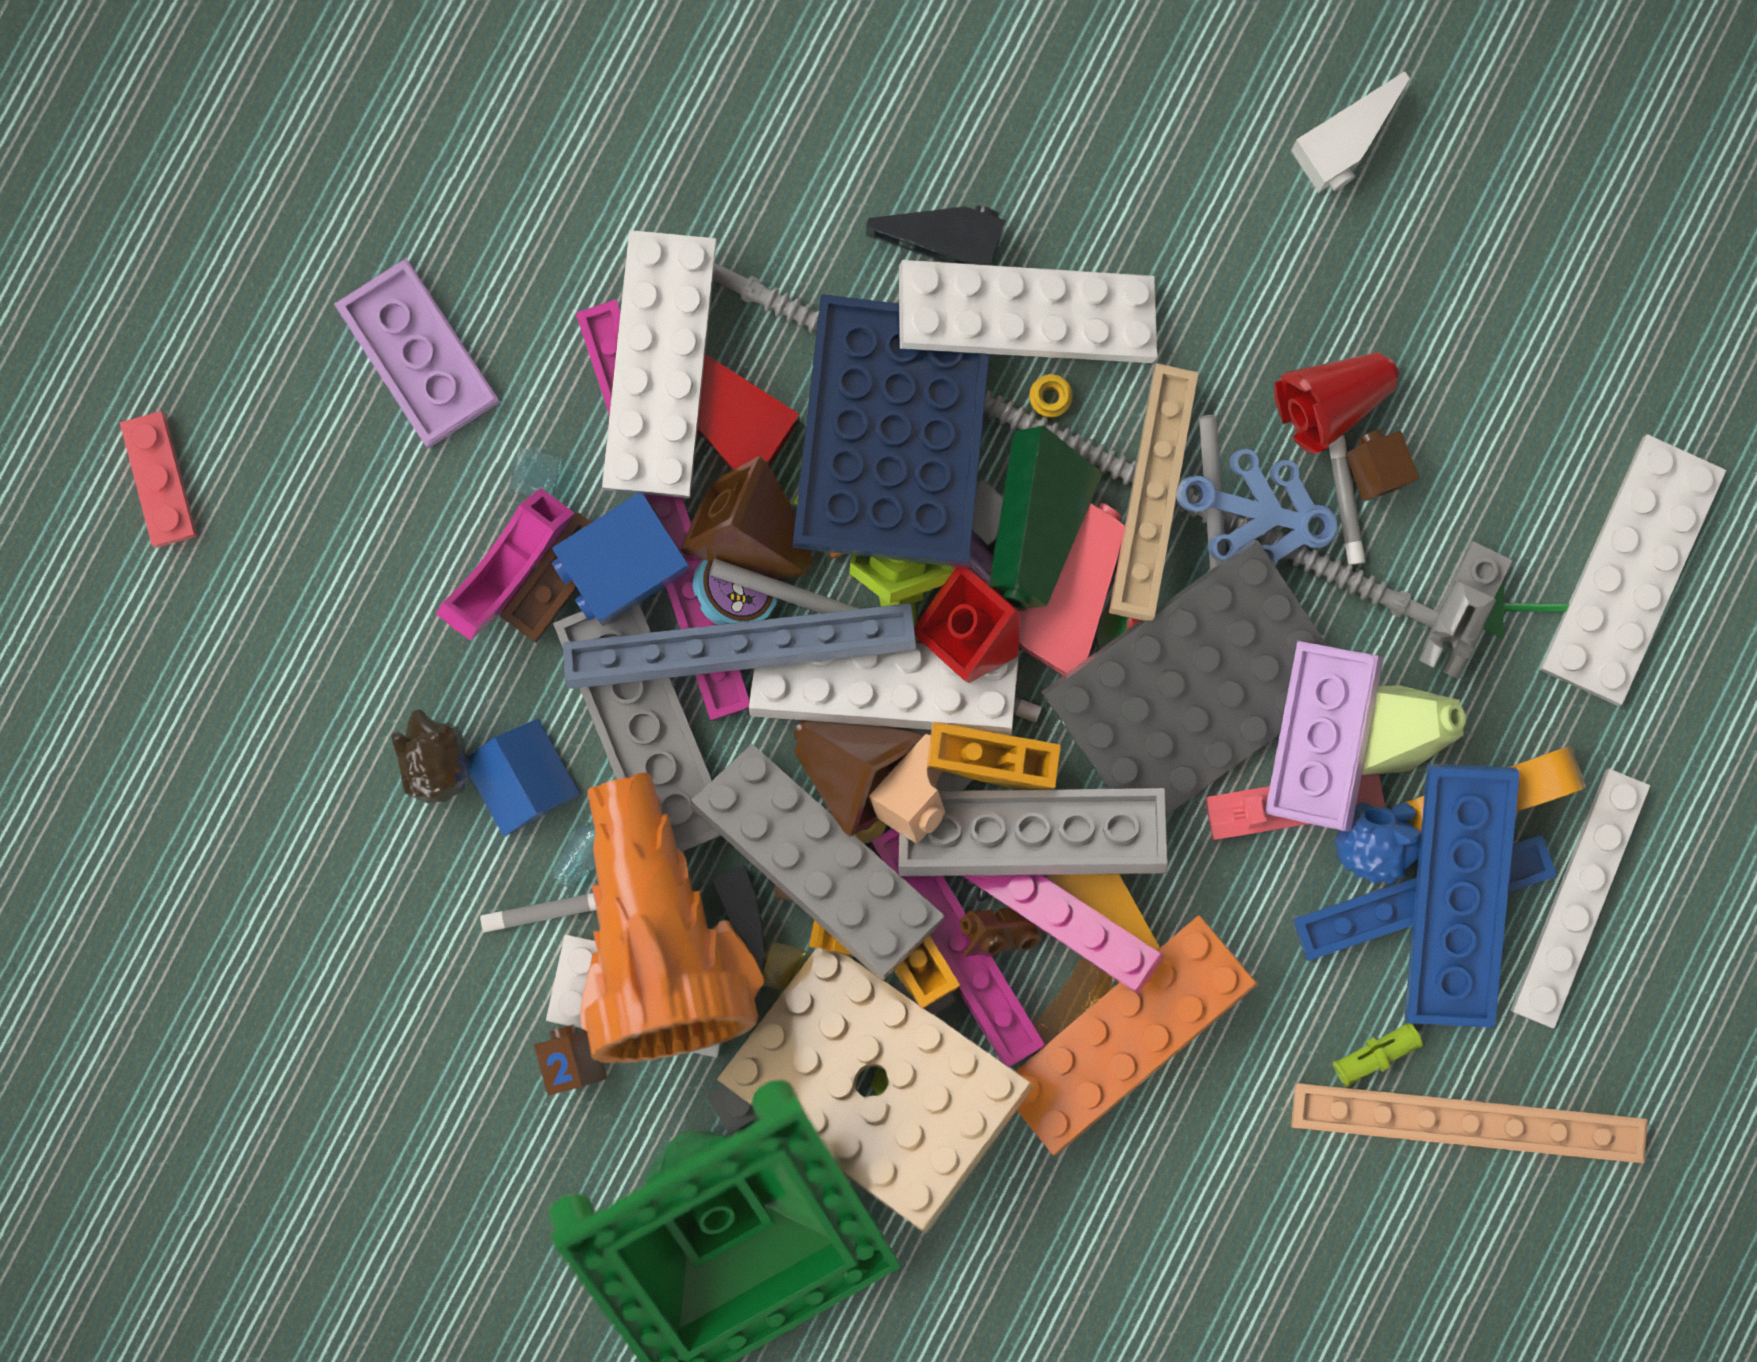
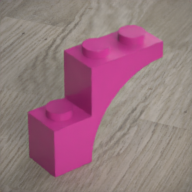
(506, 565)

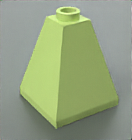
(1410, 728)

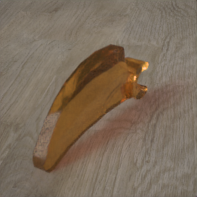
(1078, 994)

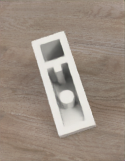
(1337, 145)

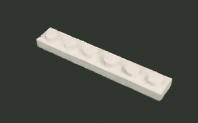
(1580, 898)

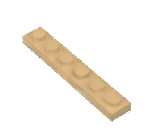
(1153, 493)

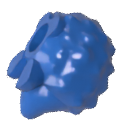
(1379, 842)

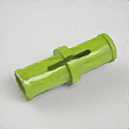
(1377, 1054)

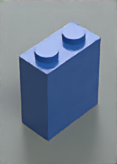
(619, 560)

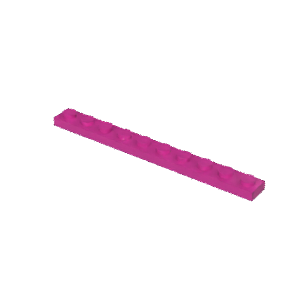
(721, 691)

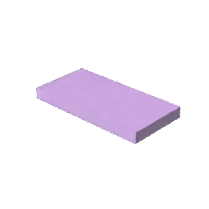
(417, 353)
(1324, 735)

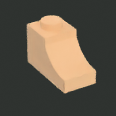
(909, 795)

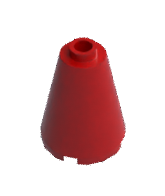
(1333, 397)

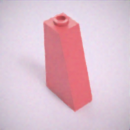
(1066, 627)

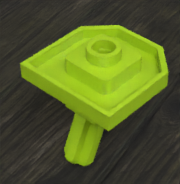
(898, 580)

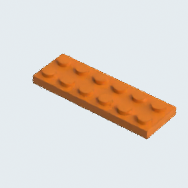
(1130, 1035)

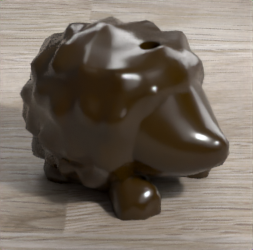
(431, 759)

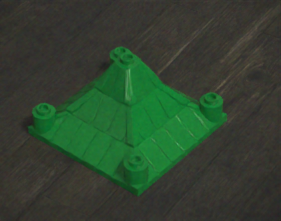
(726, 1239)

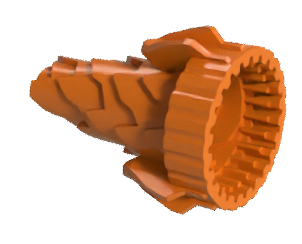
(658, 971)

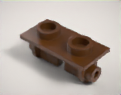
(998, 932)

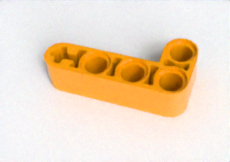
(1539, 781)

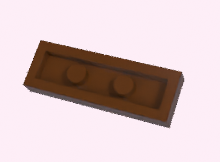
(543, 592)

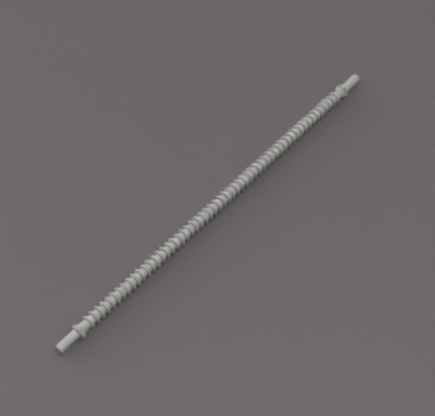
(1396, 601)

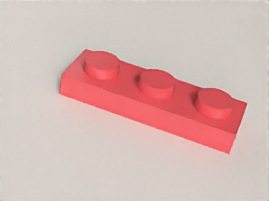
(158, 479)

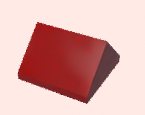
(970, 626)

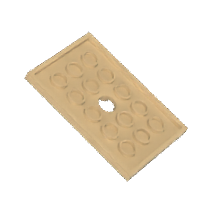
(941, 1095)

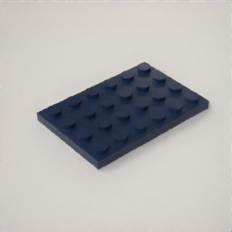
(888, 441)

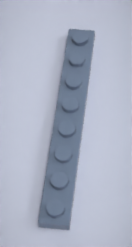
(738, 646)

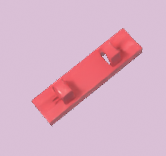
(1245, 814)

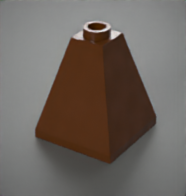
(748, 524)
(849, 764)

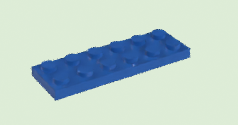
(1461, 895)

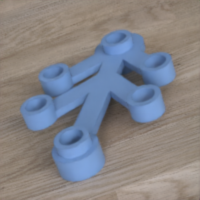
(1264, 511)

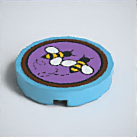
(729, 602)

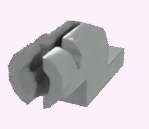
(1465, 608)

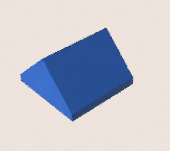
(521, 776)

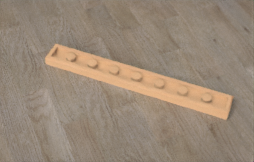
(1469, 1123)

